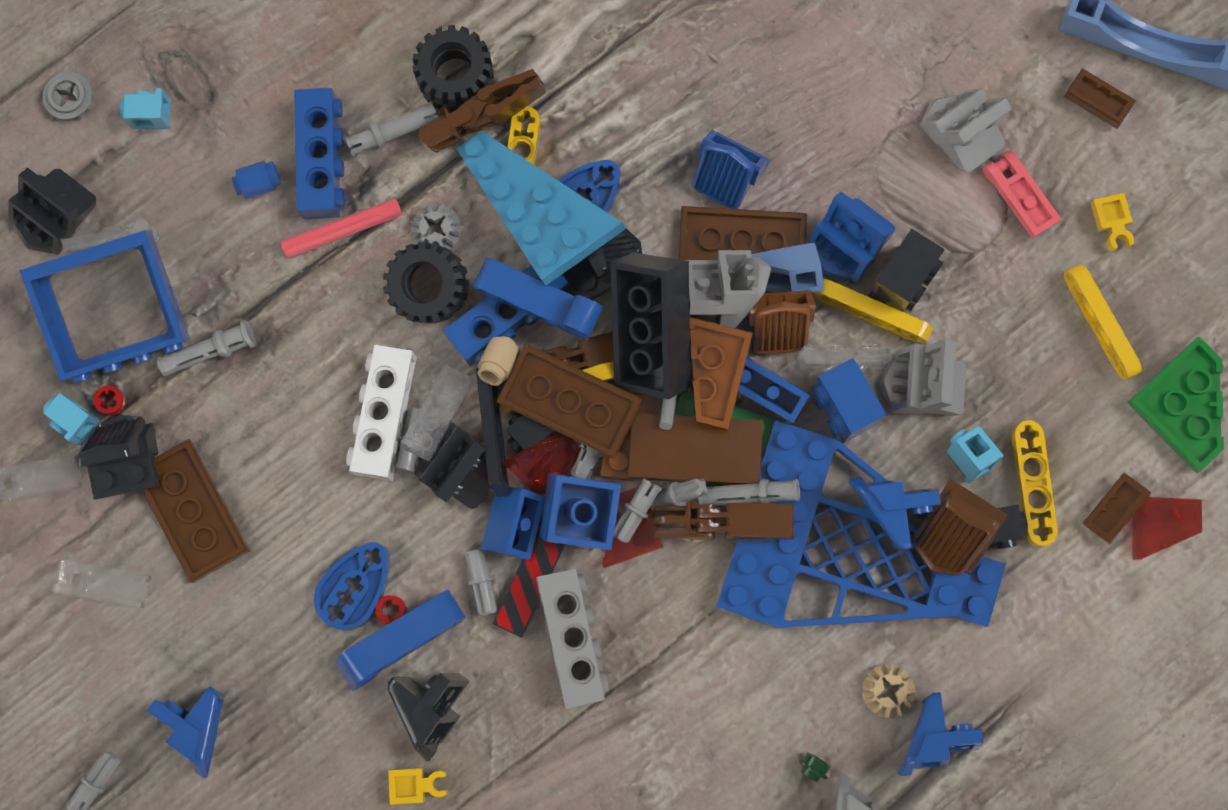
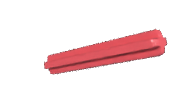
(341, 228)

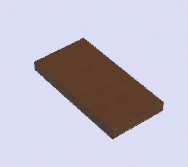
(714, 229)
(569, 401)
(695, 450)
(193, 513)

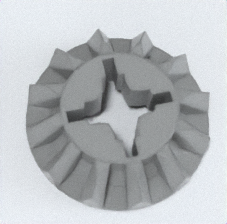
(66, 83)
(435, 213)

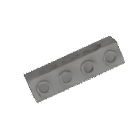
(573, 691)

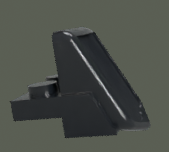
(48, 209)
(593, 274)
(120, 457)
(457, 468)
(427, 710)

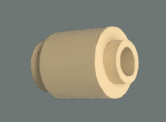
(498, 360)

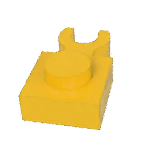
(1113, 215)
(410, 785)

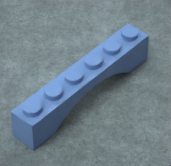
(1113, 28)
(793, 269)

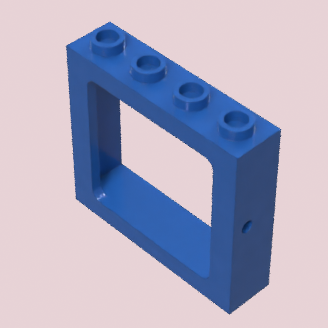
(52, 323)

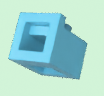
(146, 109)
(70, 418)
(974, 453)

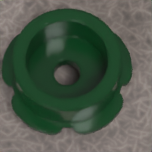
(814, 767)

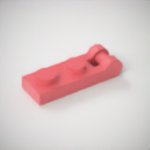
(1022, 194)

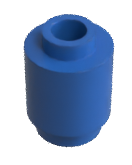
(256, 179)

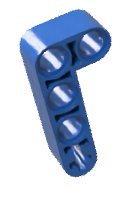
(567, 312)
(398, 639)

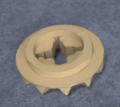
(874, 686)

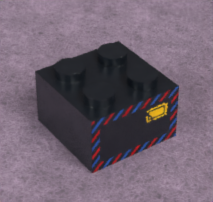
(910, 267)

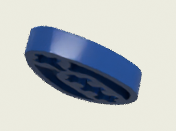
(586, 179)
(336, 581)

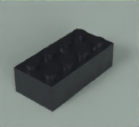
(651, 324)

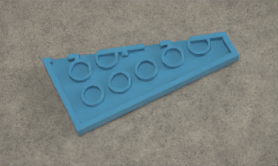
(542, 214)

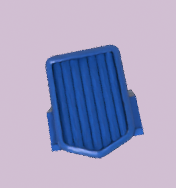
(727, 170)
(850, 238)
(889, 505)
(196, 733)
(931, 742)

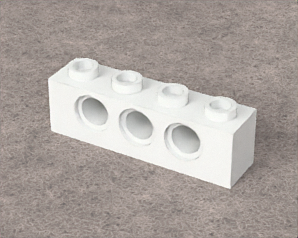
(382, 362)

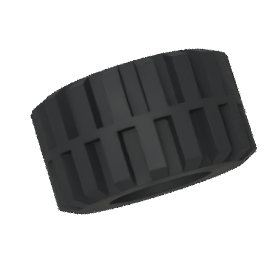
(444, 47)
(400, 277)

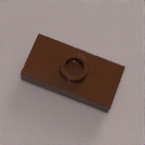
(1099, 98)
(1116, 508)

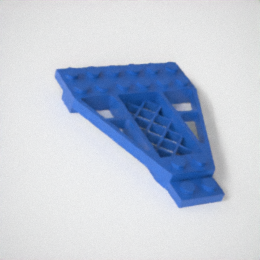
(765, 571)

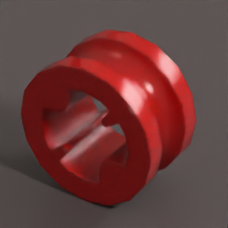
(99, 403)
(395, 601)

